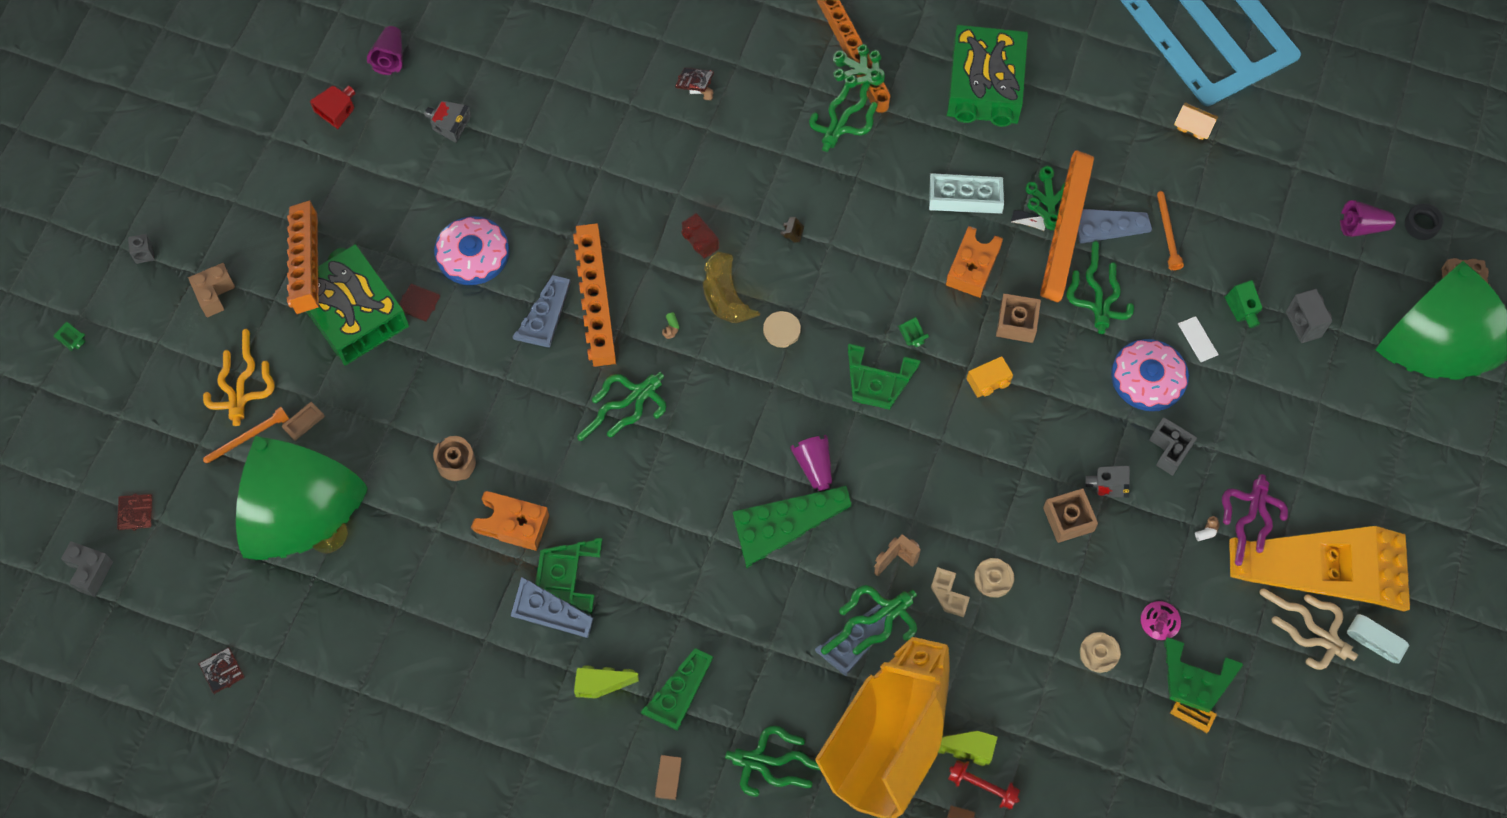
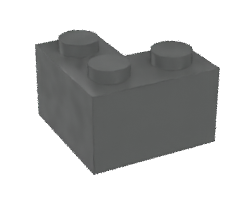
(1175, 443)
(90, 565)

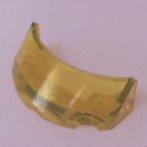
(721, 292)

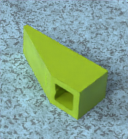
(597, 683)
(970, 745)

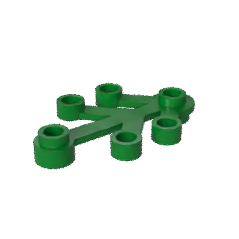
(875, 76)
(1048, 200)

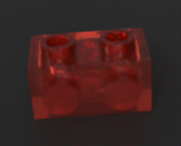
(700, 236)

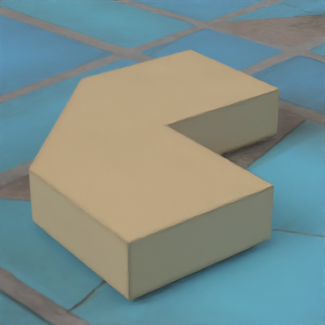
(950, 601)

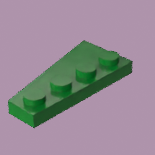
(676, 696)

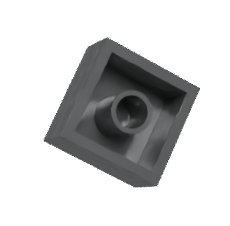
(1309, 315)

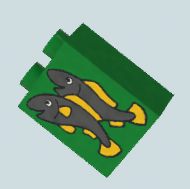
(987, 75)
(354, 306)

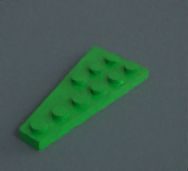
(781, 522)

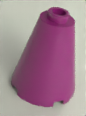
(387, 52)
(1365, 219)
(814, 460)

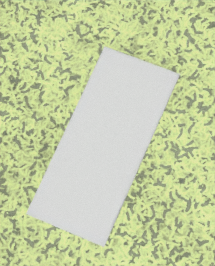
(1198, 339)

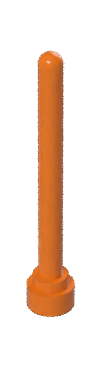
(1175, 261)
(278, 417)

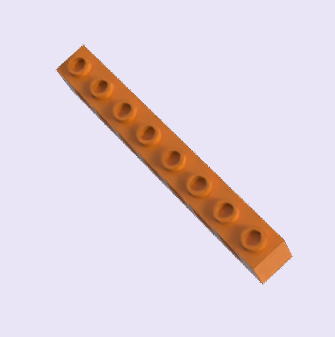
(303, 257)
(604, 354)

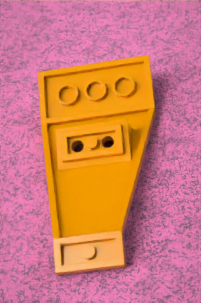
(1347, 564)

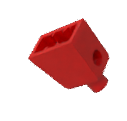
(334, 105)

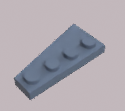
(545, 313)
(546, 609)
(842, 655)

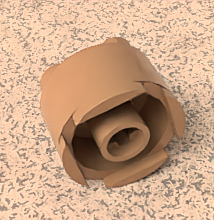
(454, 458)

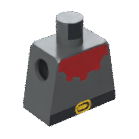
(449, 119)
(1111, 481)

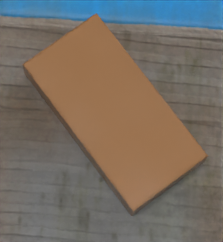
(303, 421)
(668, 777)

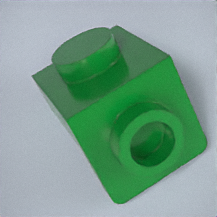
(913, 332)
(70, 337)

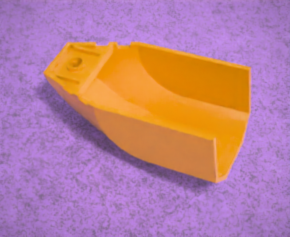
(890, 731)

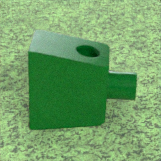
(1245, 303)

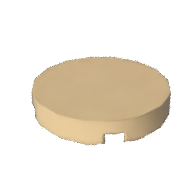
(781, 329)
(994, 577)
(1100, 652)

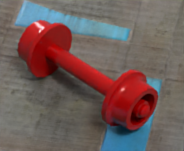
(1008, 796)

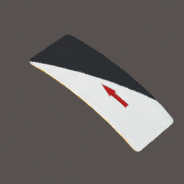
(1028, 219)

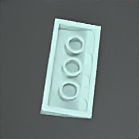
(966, 193)

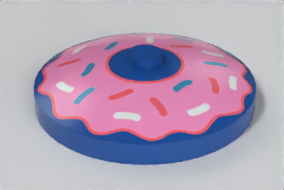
(471, 250)
(1149, 375)

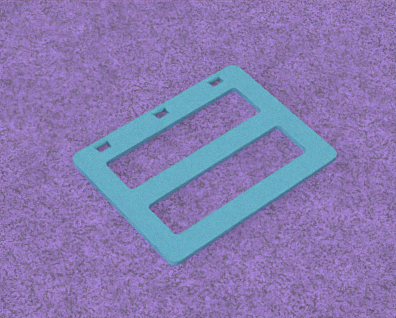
(1246, 71)

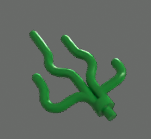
(837, 128)
(1100, 309)
(641, 390)
(893, 606)
(754, 760)

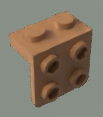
(904, 548)

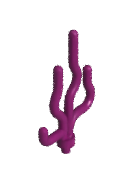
(1258, 500)

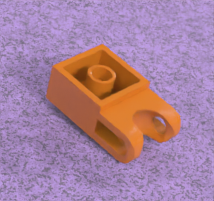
(973, 263)
(506, 521)

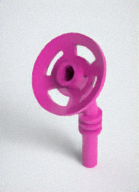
(1161, 621)

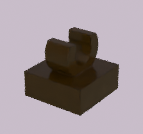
(793, 229)

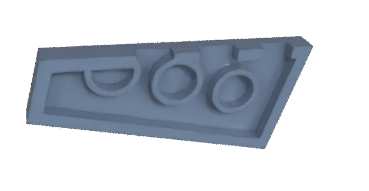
(1105, 224)

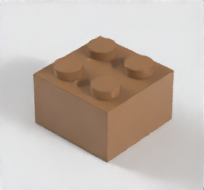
(1018, 318)
(1070, 515)

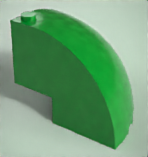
(1451, 330)
(291, 499)

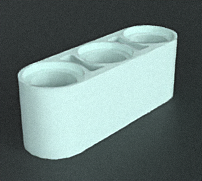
(1377, 638)

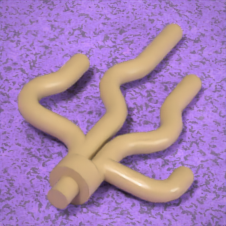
(1328, 640)

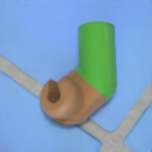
(673, 326)

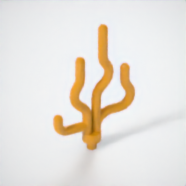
(238, 400)

